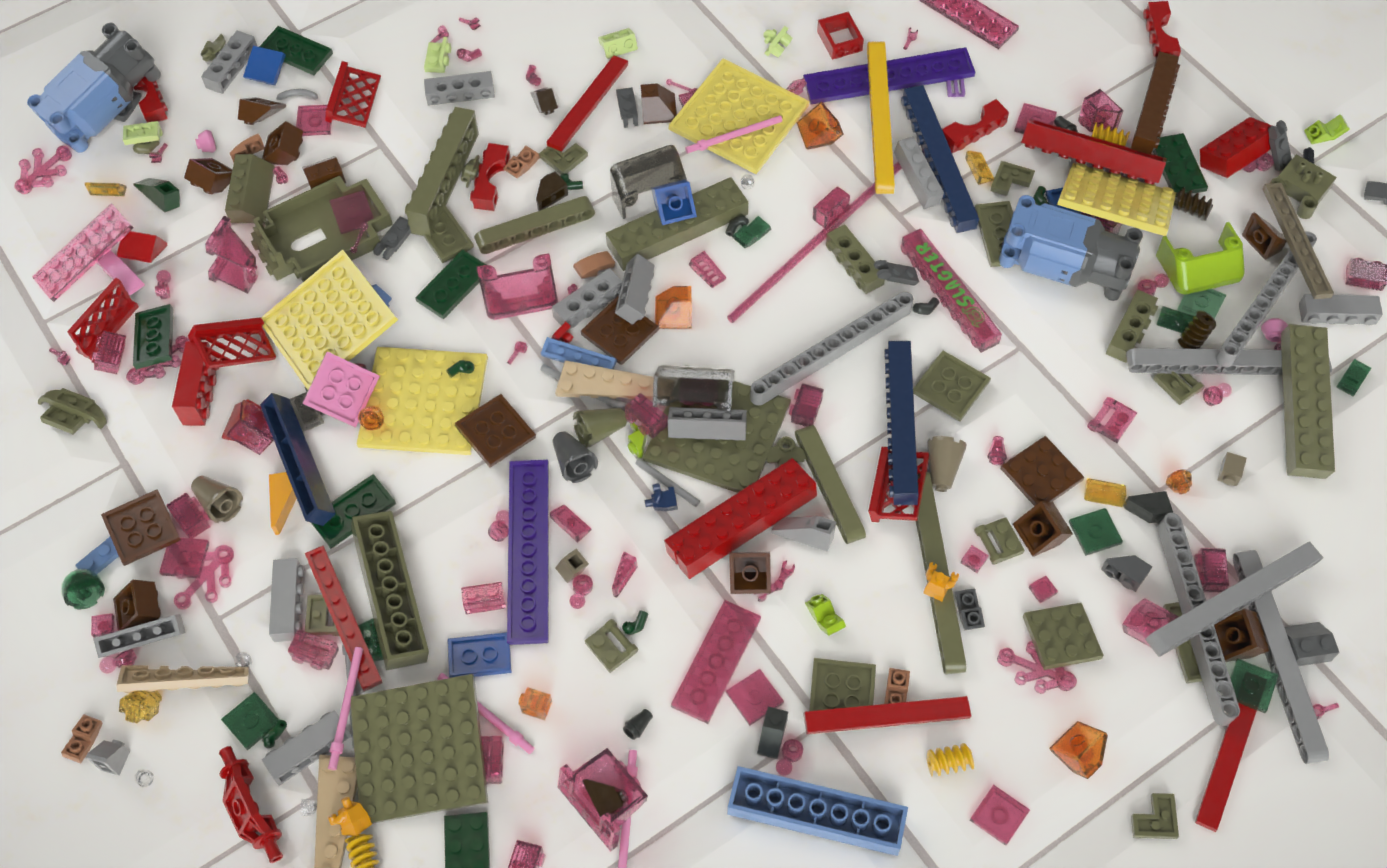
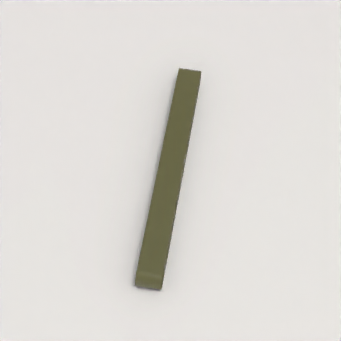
(943, 612)

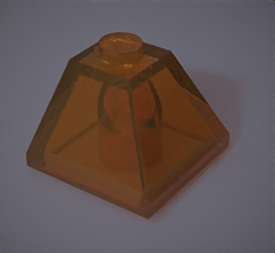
(819, 127)
(674, 308)
(1081, 749)

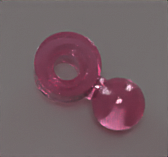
(1260, 163)
(1160, 281)
(162, 288)
(1215, 394)
(499, 530)
(577, 600)
(108, 664)
(784, 766)

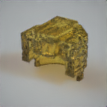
(140, 705)

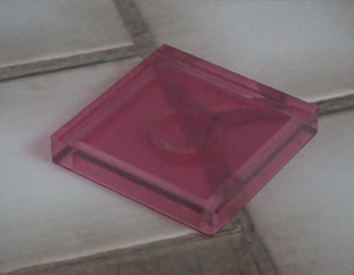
(1033, 112)
(312, 120)
(351, 211)
(177, 555)
(754, 696)
(999, 815)

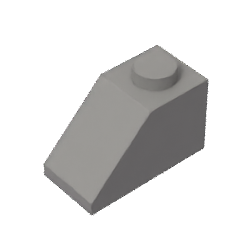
(109, 756)

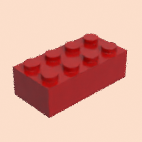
(1236, 147)
(194, 387)

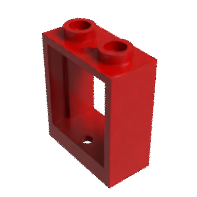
(837, 23)

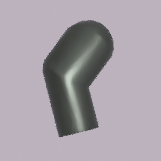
(734, 223)
(926, 308)

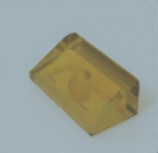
(979, 167)
(106, 189)
(1105, 492)

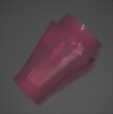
(997, 451)

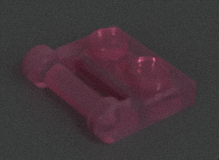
(1117, 423)

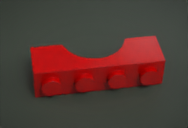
(1157, 16)
(151, 104)
(992, 117)
(494, 160)

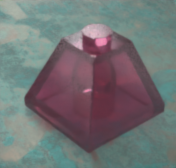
(1146, 619)

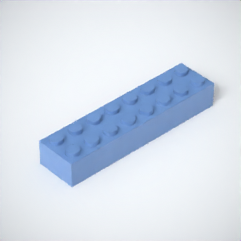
(817, 810)

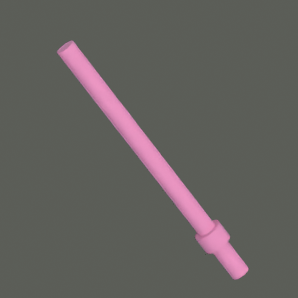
(704, 144)
(514, 736)
(337, 746)
(625, 830)

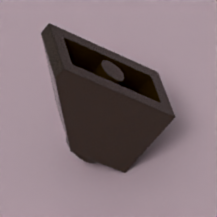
(544, 100)
(550, 190)
(606, 797)

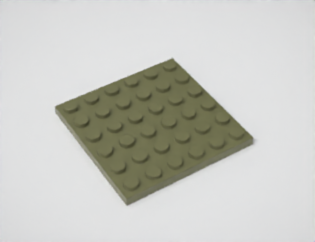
(723, 462)
(418, 749)

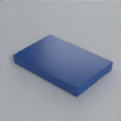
(479, 655)

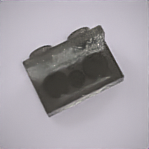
(307, 416)

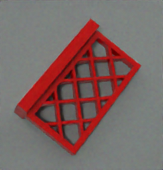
(338, 95)
(111, 320)
(227, 331)
(881, 487)

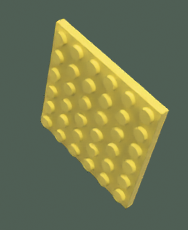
(734, 100)
(1118, 198)
(327, 313)
(423, 400)

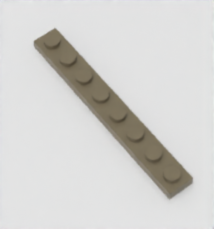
(1298, 241)

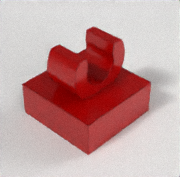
(563, 334)

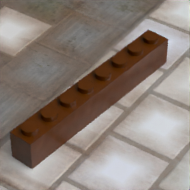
(1155, 103)

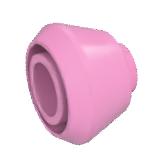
(206, 142)
(1272, 329)

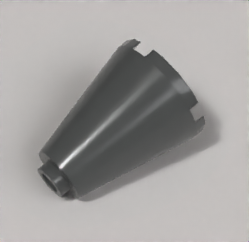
(573, 458)

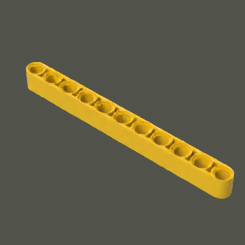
(880, 118)

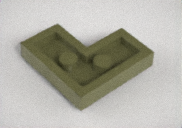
(564, 161)
(1011, 173)
(1162, 821)

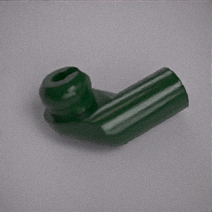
(571, 185)
(1039, 196)
(460, 367)
(634, 627)
(273, 734)

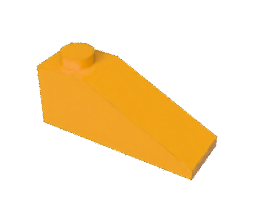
(281, 500)

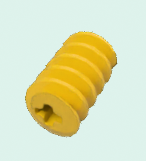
(1111, 136)
(949, 758)
(360, 851)

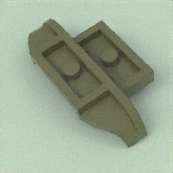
(70, 411)

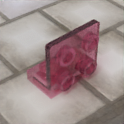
(251, 429)

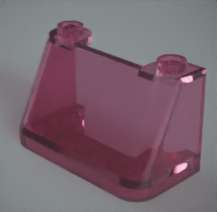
(518, 291)

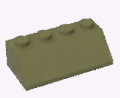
(249, 188)

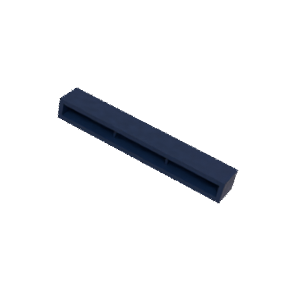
(297, 459)

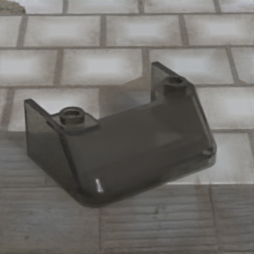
(643, 173)
(694, 385)

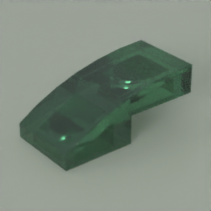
(752, 233)
(1353, 377)

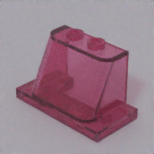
(234, 260)
(609, 771)

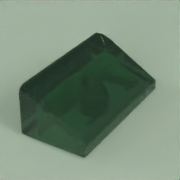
(1173, 319)
(370, 636)

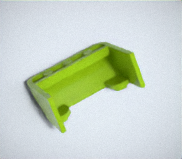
(1206, 271)

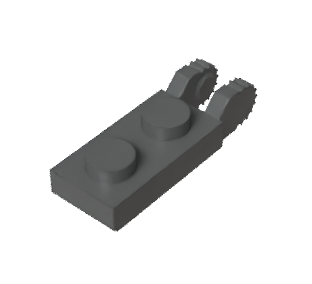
(627, 106)
(1279, 145)
(393, 238)
(896, 273)

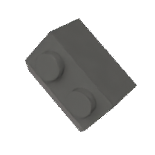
(1312, 643)

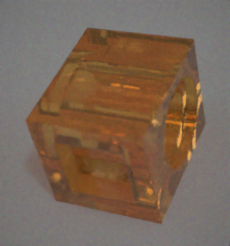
(535, 703)

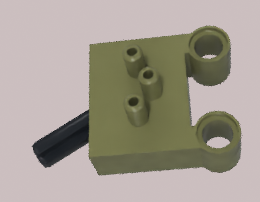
(1305, 182)

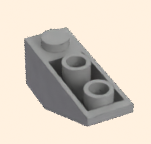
(807, 530)

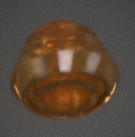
(371, 418)
(1179, 481)

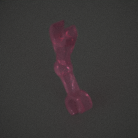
(779, 584)

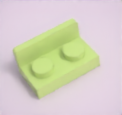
(618, 42)
(437, 56)
(141, 133)

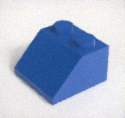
(674, 202)

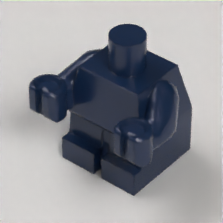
(662, 500)

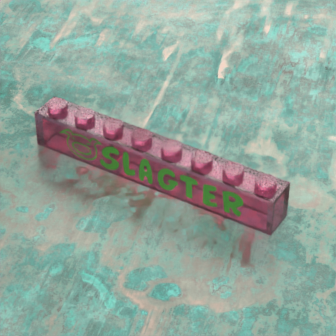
(950, 290)

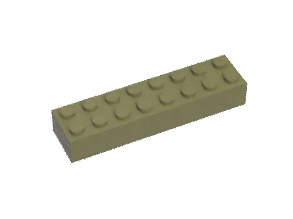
(442, 171)
(649, 238)
(1307, 401)
(389, 590)

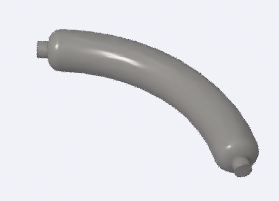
(297, 92)

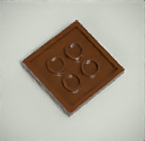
(616, 335)
(495, 430)
(1042, 472)
(140, 527)

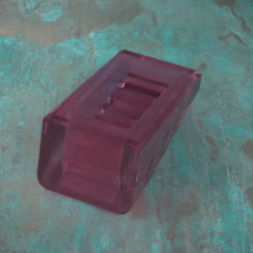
(703, 257)
(625, 570)

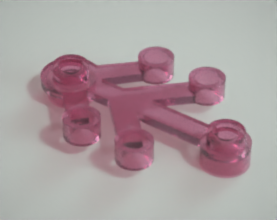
(27, 183)
(138, 376)
(205, 573)
(1058, 675)

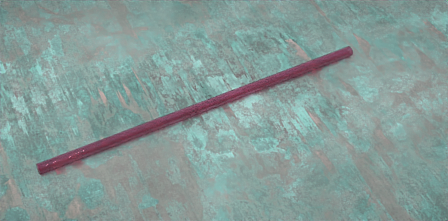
(802, 253)

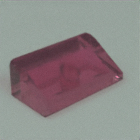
(570, 522)

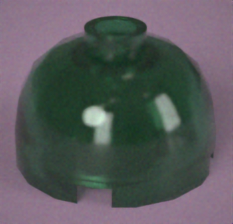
(82, 589)

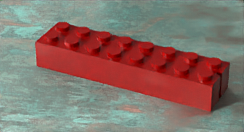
(1094, 151)
(740, 518)

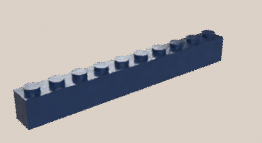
(940, 159)
(901, 423)

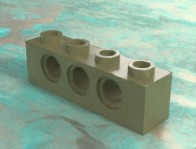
(854, 258)
(1138, 316)

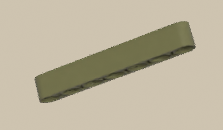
(534, 225)
(830, 484)

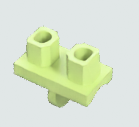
(771, 37)

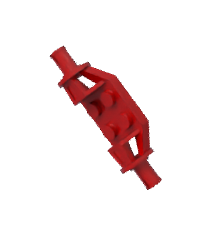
(244, 810)

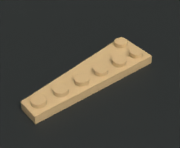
(596, 381)
(139, 677)
(332, 788)

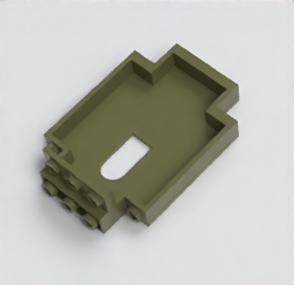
(309, 213)

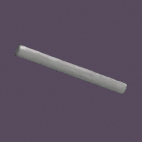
(667, 482)

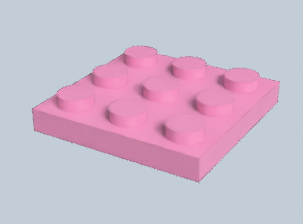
(340, 389)

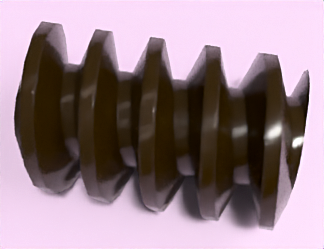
(1193, 203)
(1197, 331)

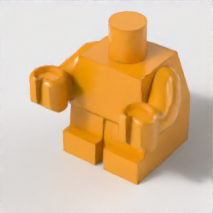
(938, 582)
(351, 817)

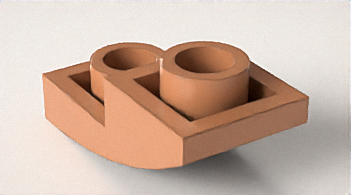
(249, 146)
(522, 163)
(592, 264)
(897, 686)
(83, 738)

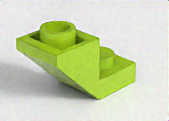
(1330, 131)
(636, 441)
(824, 614)

